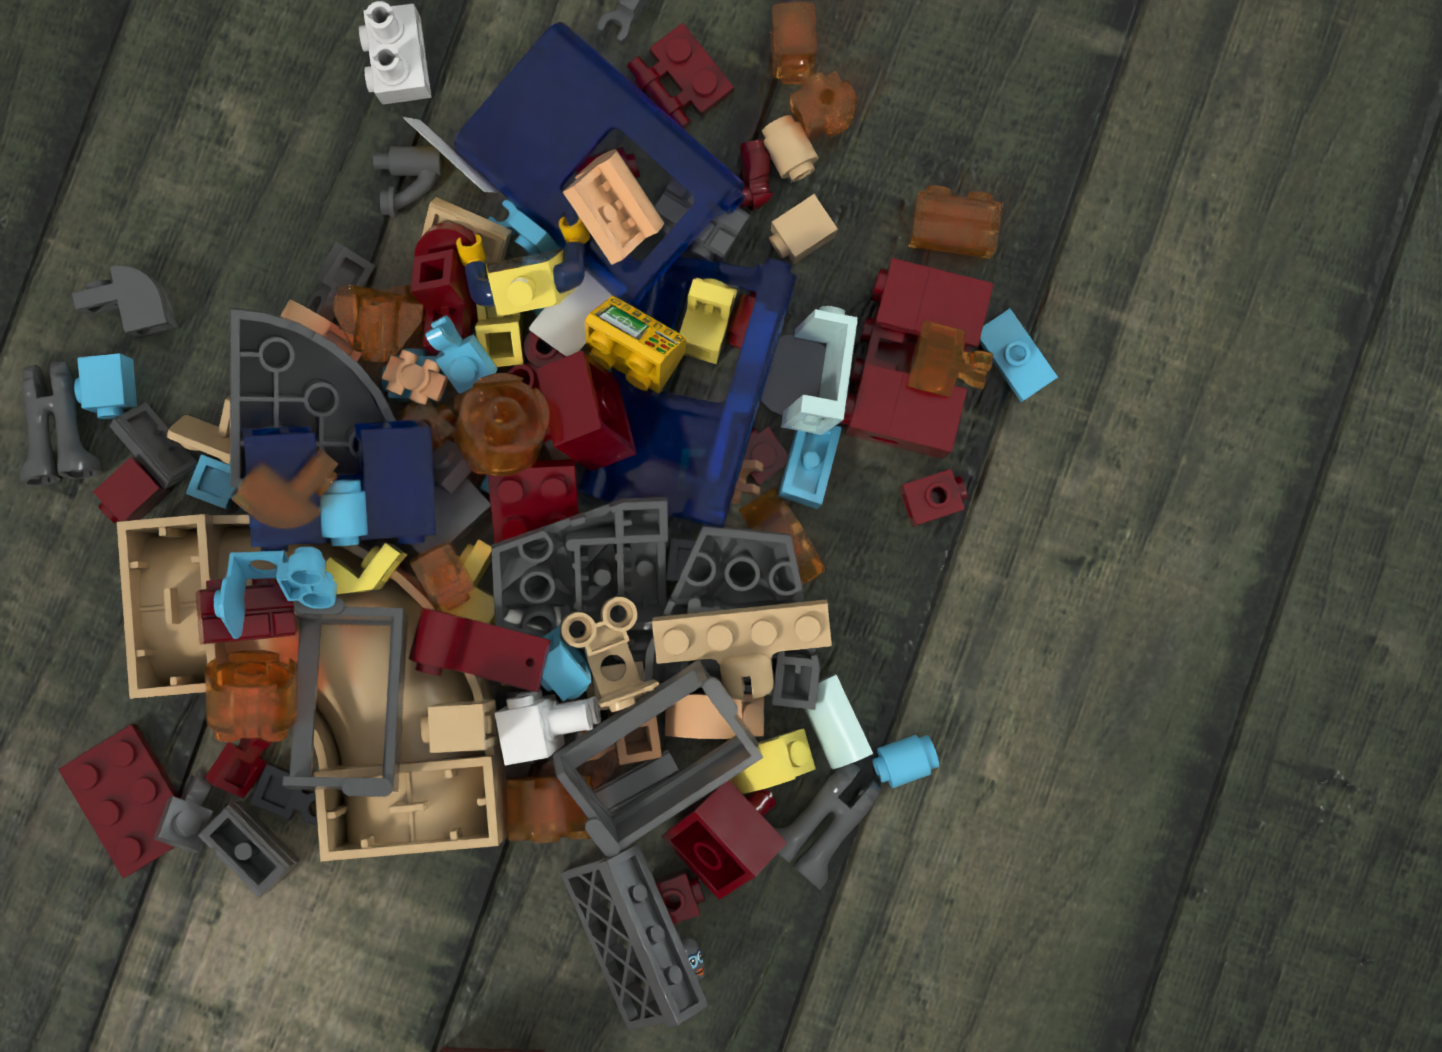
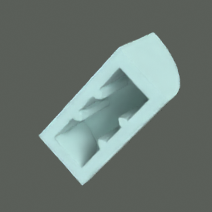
(837, 725)

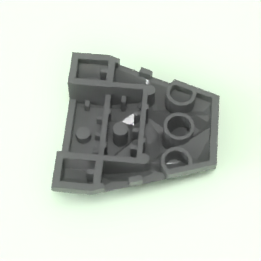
(581, 566)
(743, 571)

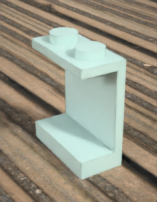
(824, 412)

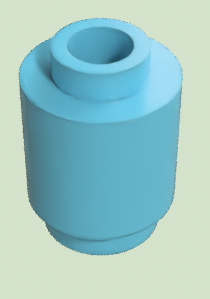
(343, 513)
(905, 760)

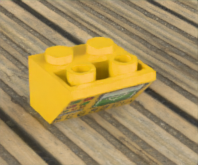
(633, 344)

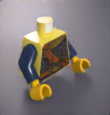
(527, 280)

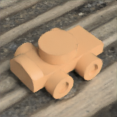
(422, 381)

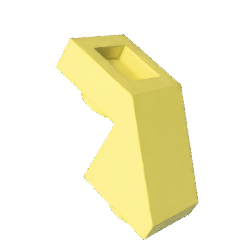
(378, 567)

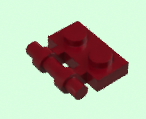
(689, 68)

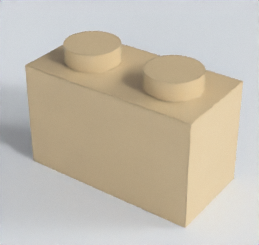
(460, 726)

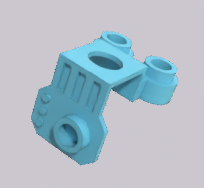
(300, 578)

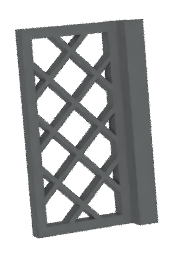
(653, 943)

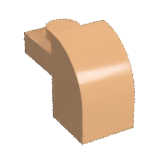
(698, 717)

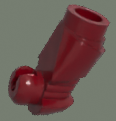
(755, 171)

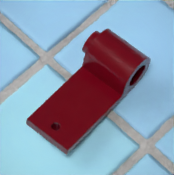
(478, 650)

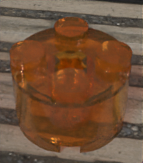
(501, 425)
(251, 696)
(543, 810)

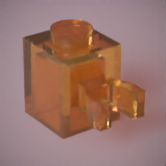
(941, 359)
(443, 576)

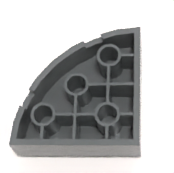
(296, 378)

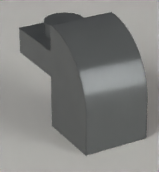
(140, 298)

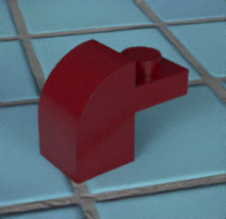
(443, 290)

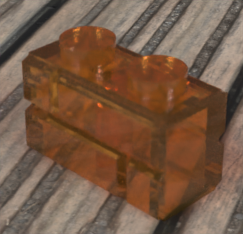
(793, 41)
(955, 222)

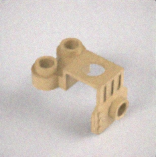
(607, 639)

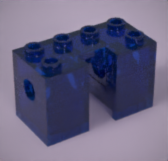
(391, 467)

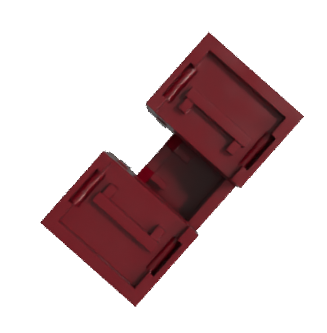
(882, 404)

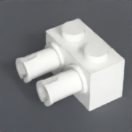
(395, 53)
(535, 724)

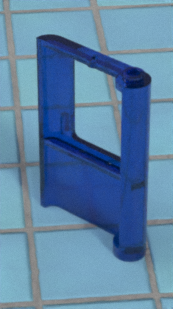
(554, 117)
(690, 444)

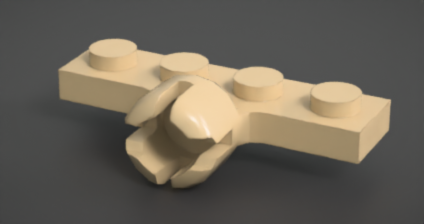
(742, 640)

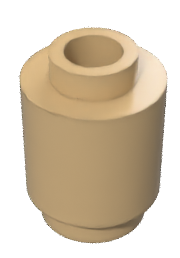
(789, 148)

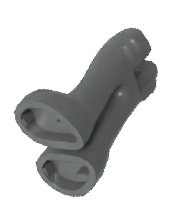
(72, 458)
(814, 862)

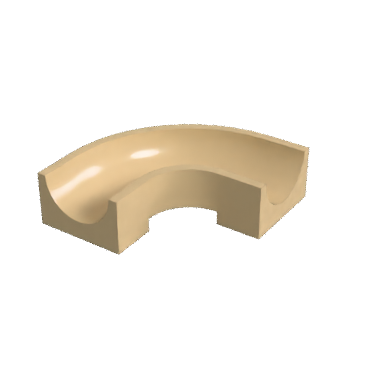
(441, 797)

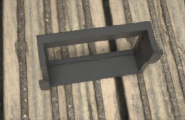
(308, 669)
(676, 793)

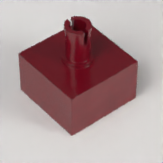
(586, 411)
(726, 837)

